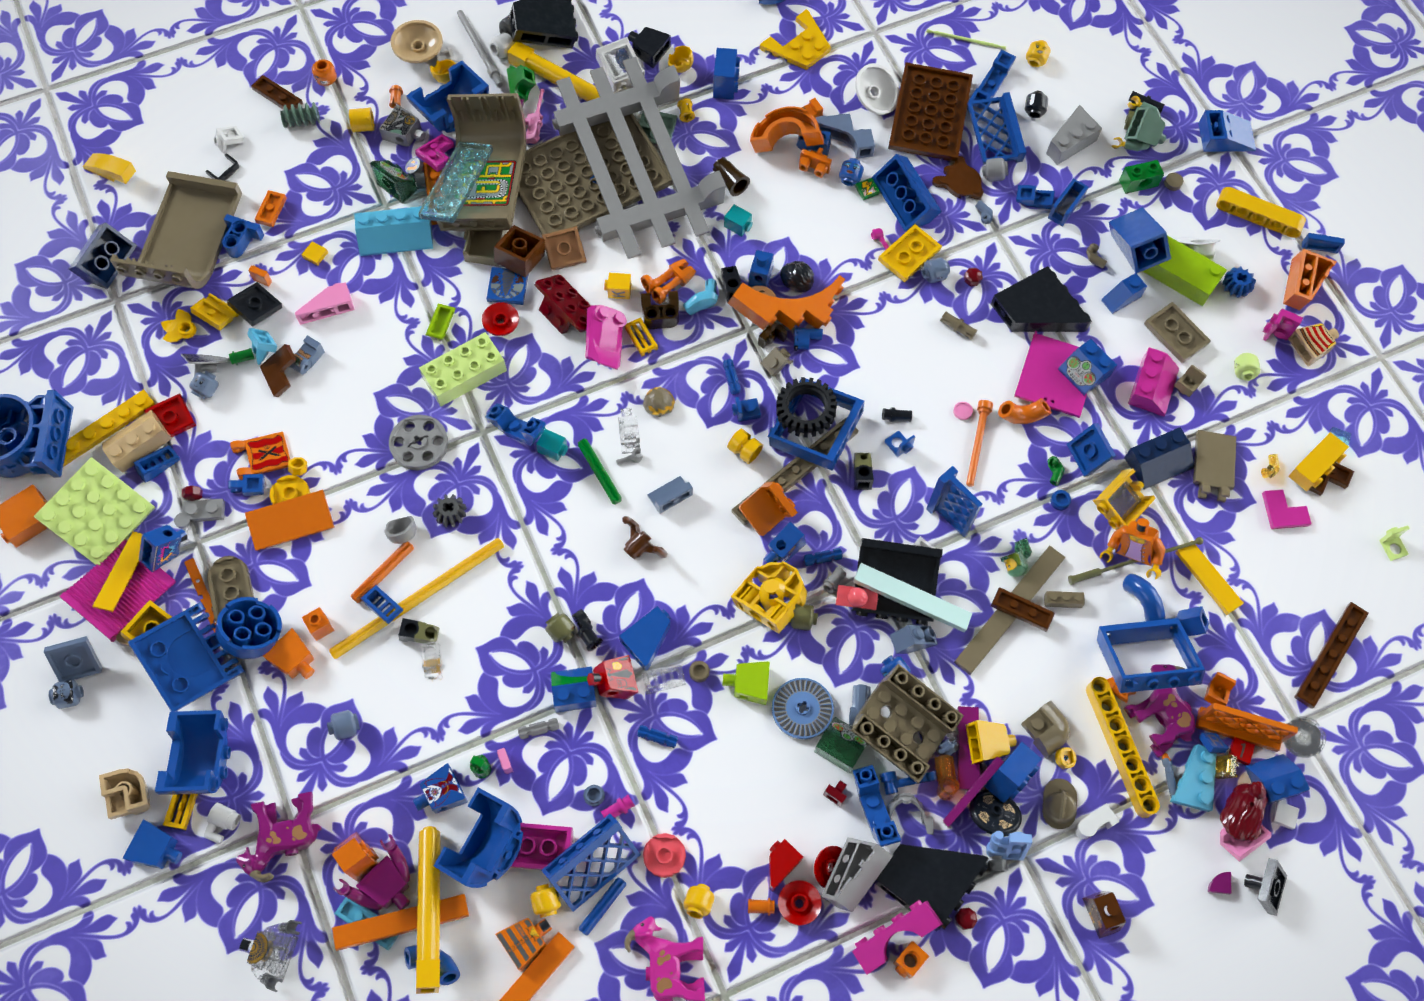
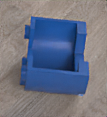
(435, 105)
(196, 753)
(490, 845)

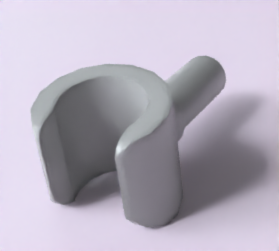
(633, 457)

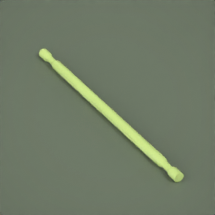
(966, 39)

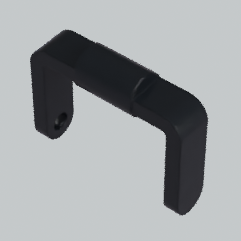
(226, 174)

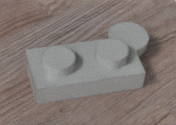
(200, 511)

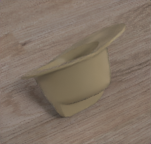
(1059, 803)

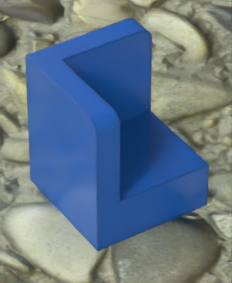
(1193, 621)

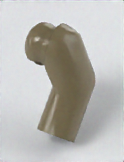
(1093, 256)

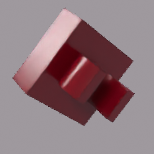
(835, 794)

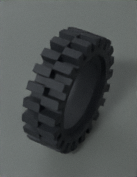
(808, 426)

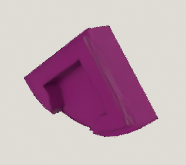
(1221, 884)

